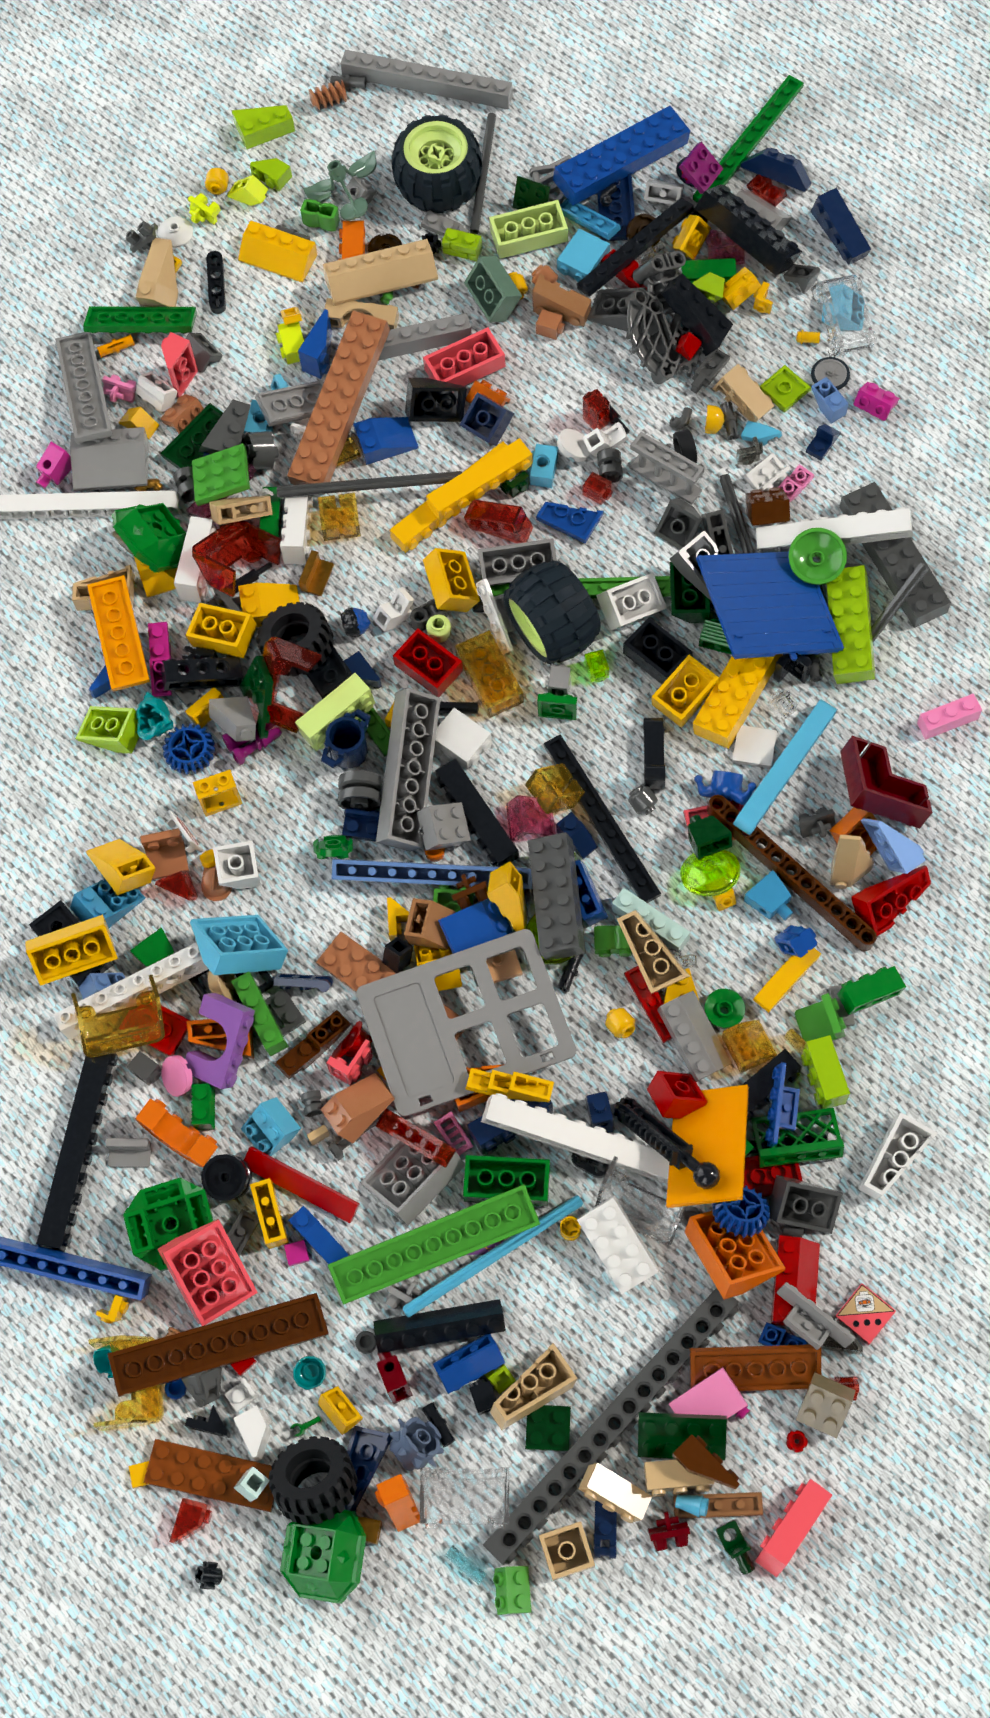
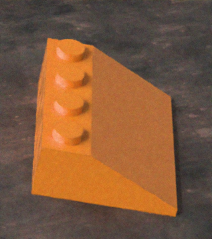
(732, 1261)

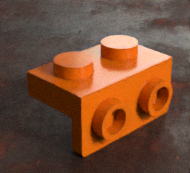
(485, 388)

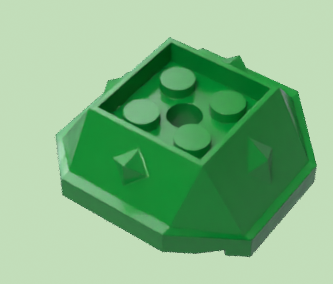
(151, 535)
(155, 1208)
(340, 1564)

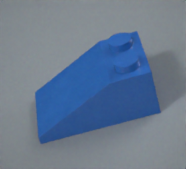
(316, 348)
(384, 438)
(474, 926)

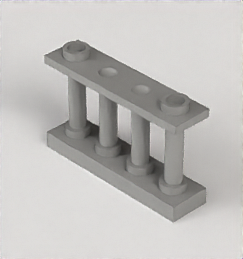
(666, 468)

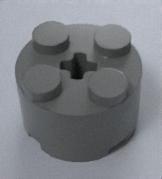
(260, 449)

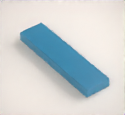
(590, 219)

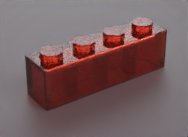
(416, 1138)

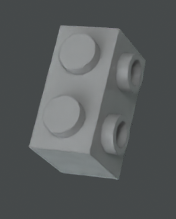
(663, 192)

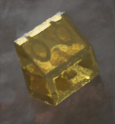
(748, 1045)

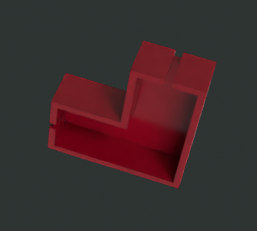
(879, 791)

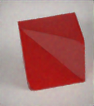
(688, 345)

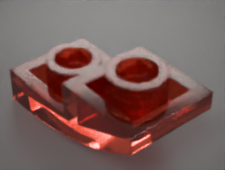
(764, 189)

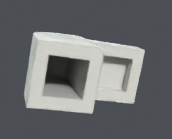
(601, 440)
(395, 612)

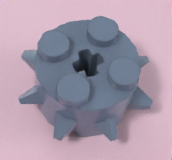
(416, 1443)

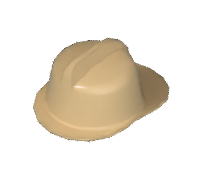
(222, 985)

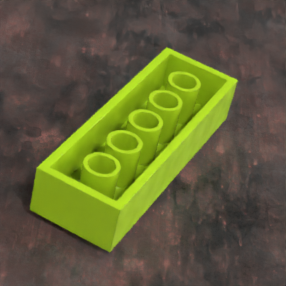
(851, 615)

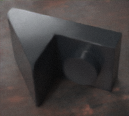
(214, 1425)

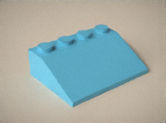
(238, 944)

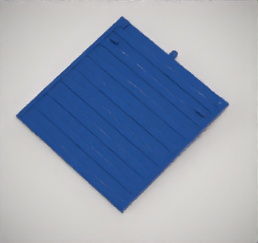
(767, 606)

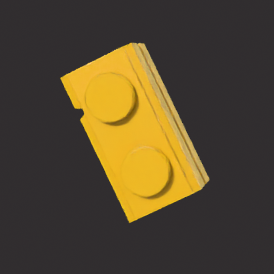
(740, 288)

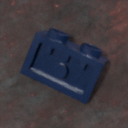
(360, 824)

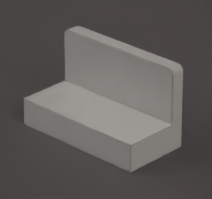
(128, 1152)

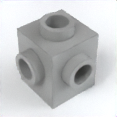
(360, 188)

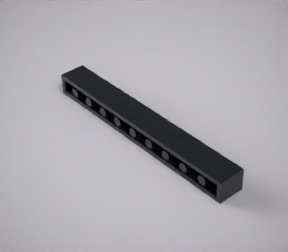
(76, 1152)

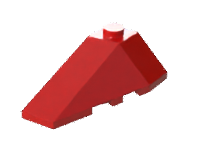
(885, 900)

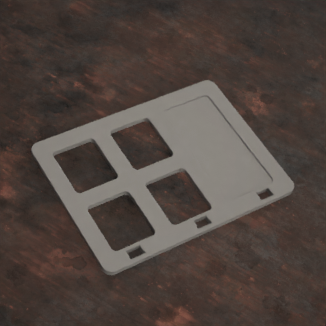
(419, 1039)

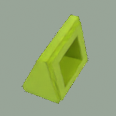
(500, 1378)

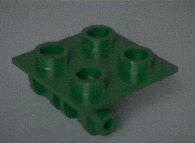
(529, 193)

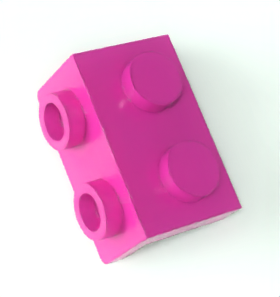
(875, 400)

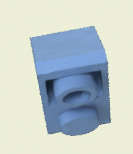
(829, 400)
(98, 981)

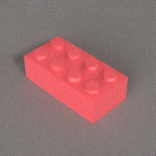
(466, 359)

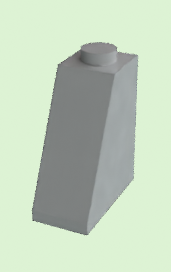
(234, 717)

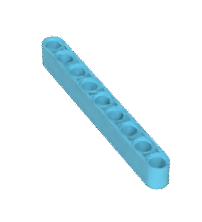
(784, 767)

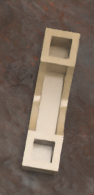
(341, 313)

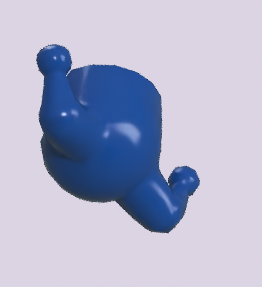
(727, 785)

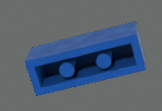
(590, 903)
(469, 1363)

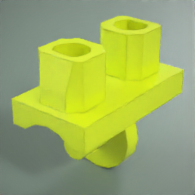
(200, 211)

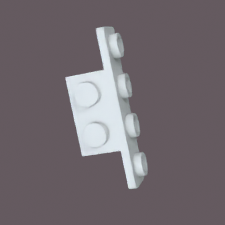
(497, 614)

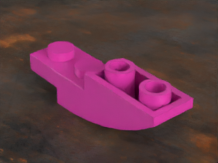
(159, 651)

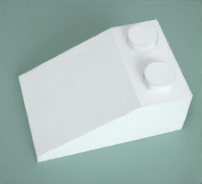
(631, 601)

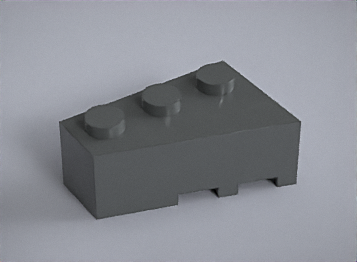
(228, 429)

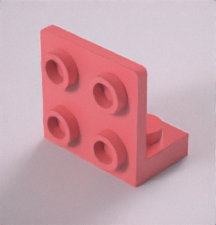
(348, 1074)

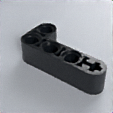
(654, 753)

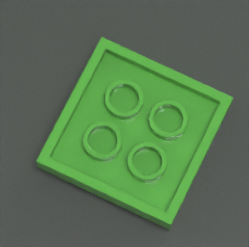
(220, 474)

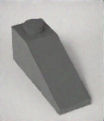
(717, 529)

